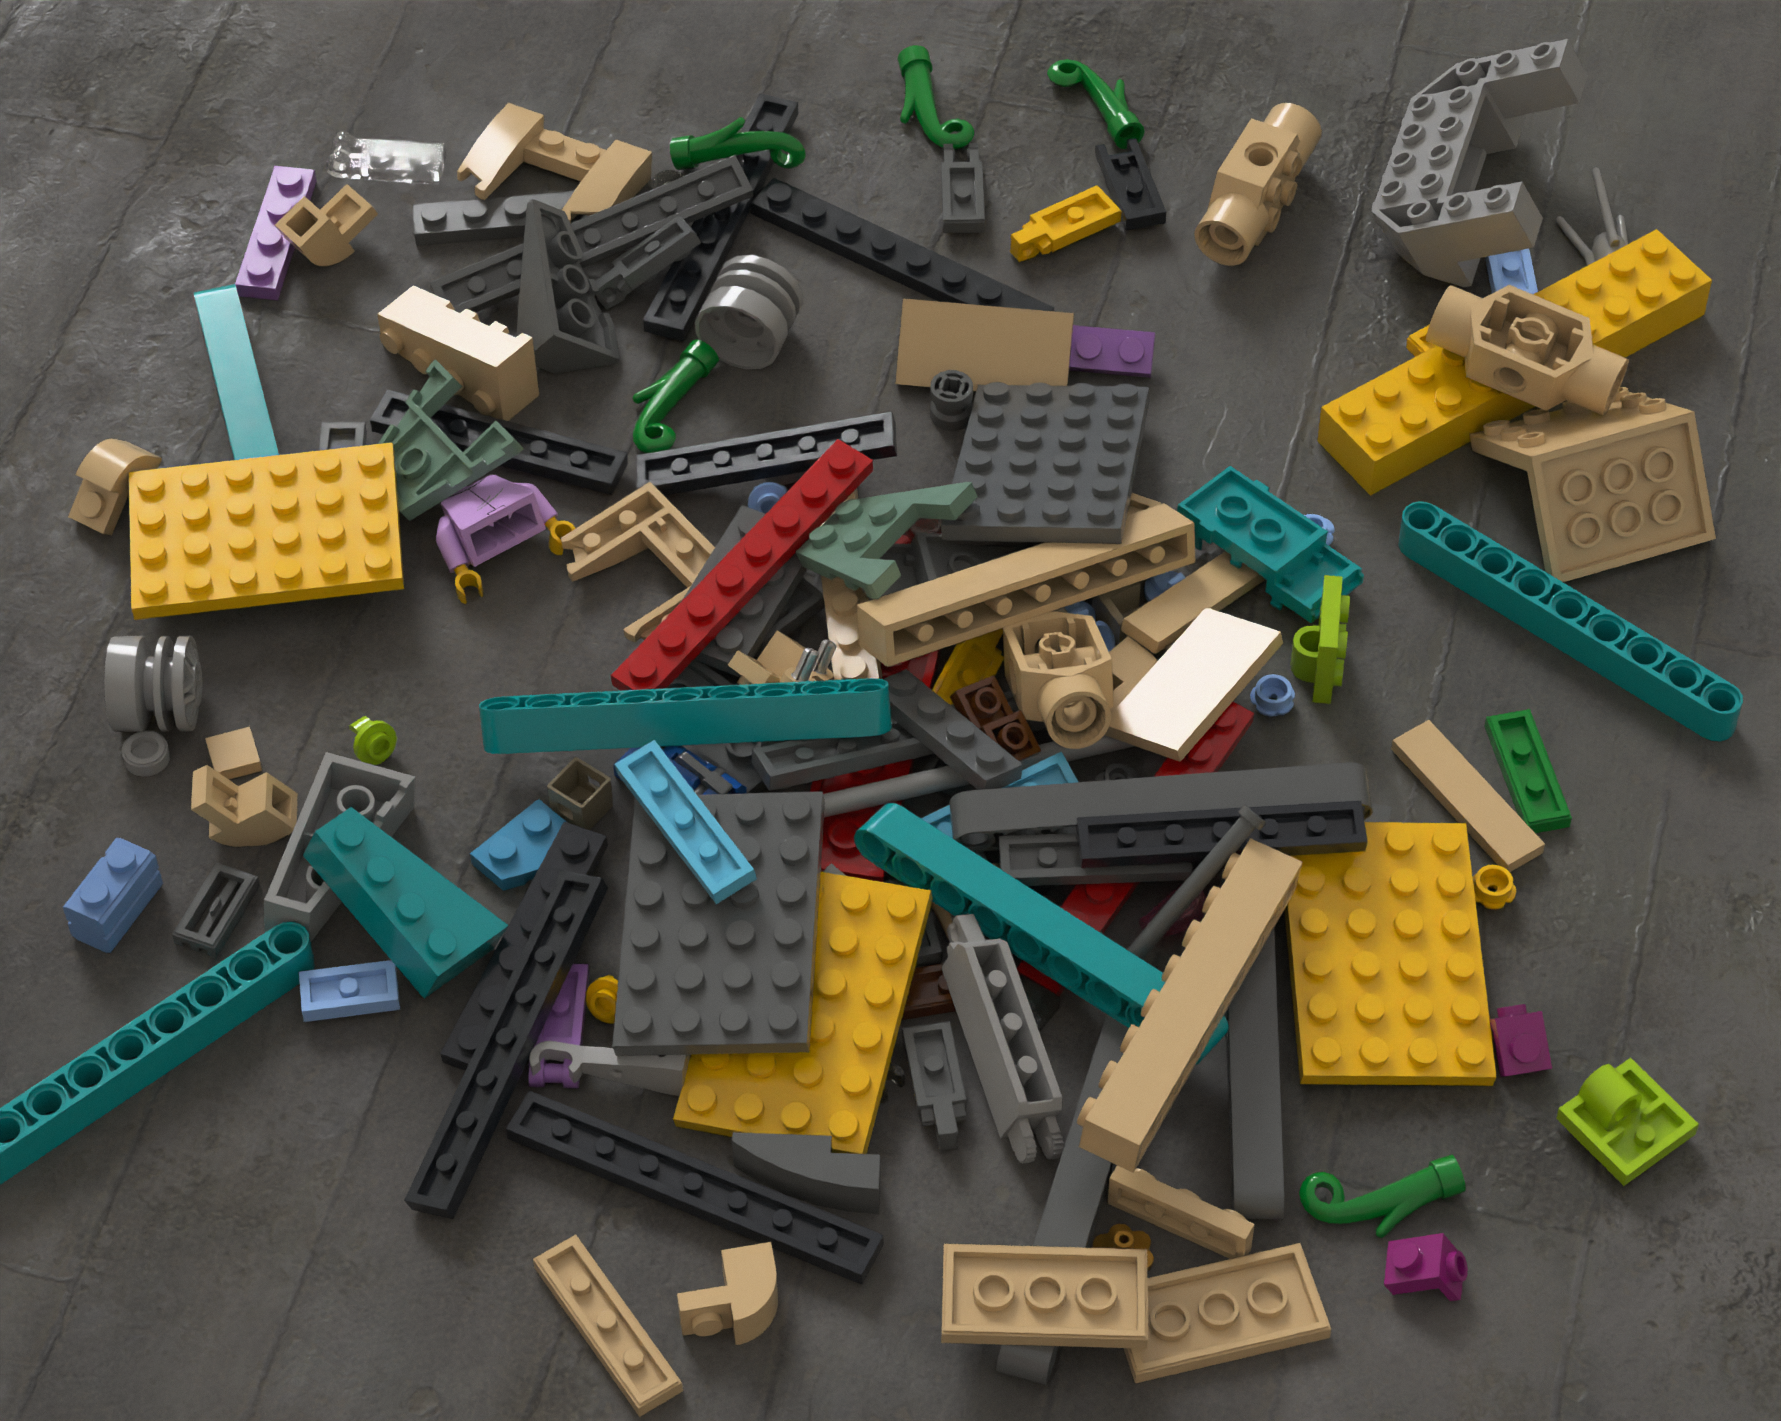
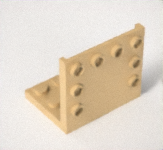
(1608, 483)

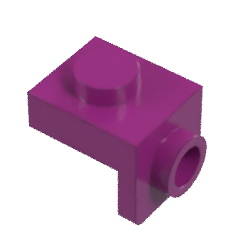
(1520, 1041)
(1425, 1265)

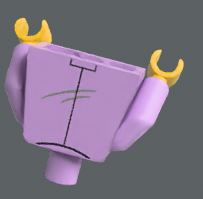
(490, 520)

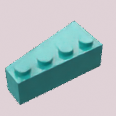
(402, 902)

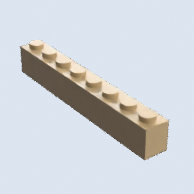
(1021, 587)
(1189, 1006)

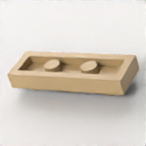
(1180, 1212)

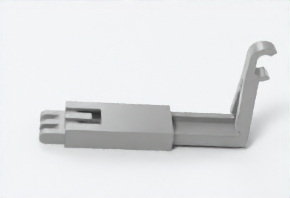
(643, 1071)

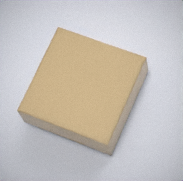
(234, 753)

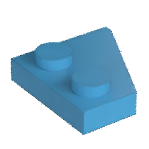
(519, 847)

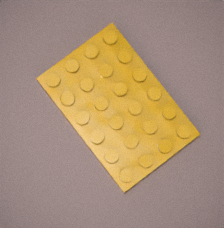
(264, 531)
(1390, 962)
(861, 985)

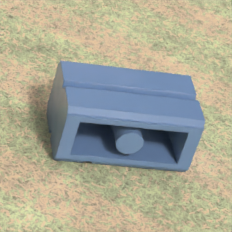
(113, 895)

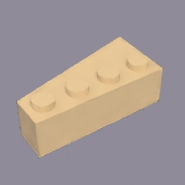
(489, 364)

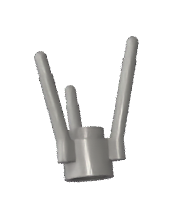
(1605, 242)

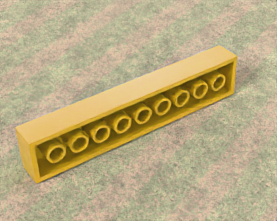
(1431, 405)

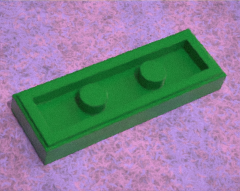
(1528, 771)

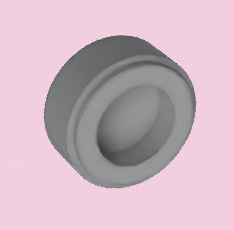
(145, 753)

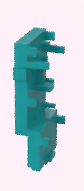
(1269, 539)

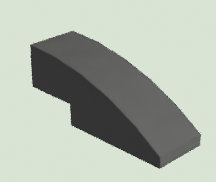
(809, 1170)

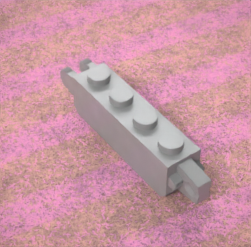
(1003, 1040)

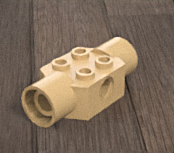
(1256, 183)
(1527, 348)
(1062, 676)

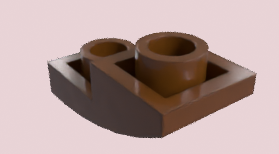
(989, 710)

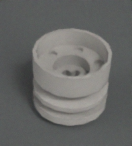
(749, 311)
(145, 683)

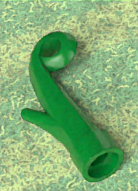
(919, 95)
(1111, 104)
(690, 150)
(665, 393)
(1395, 1200)

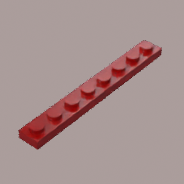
(744, 570)
(1101, 902)

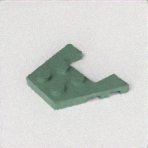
(427, 460)
(865, 528)

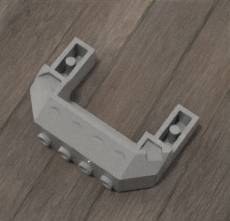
(1448, 129)

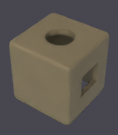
(573, 787)

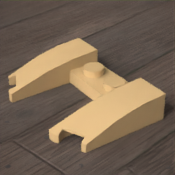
(520, 137)
(630, 526)

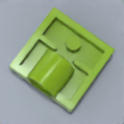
(1319, 646)
(1626, 1120)

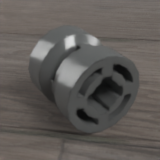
(951, 399)

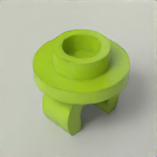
(373, 741)

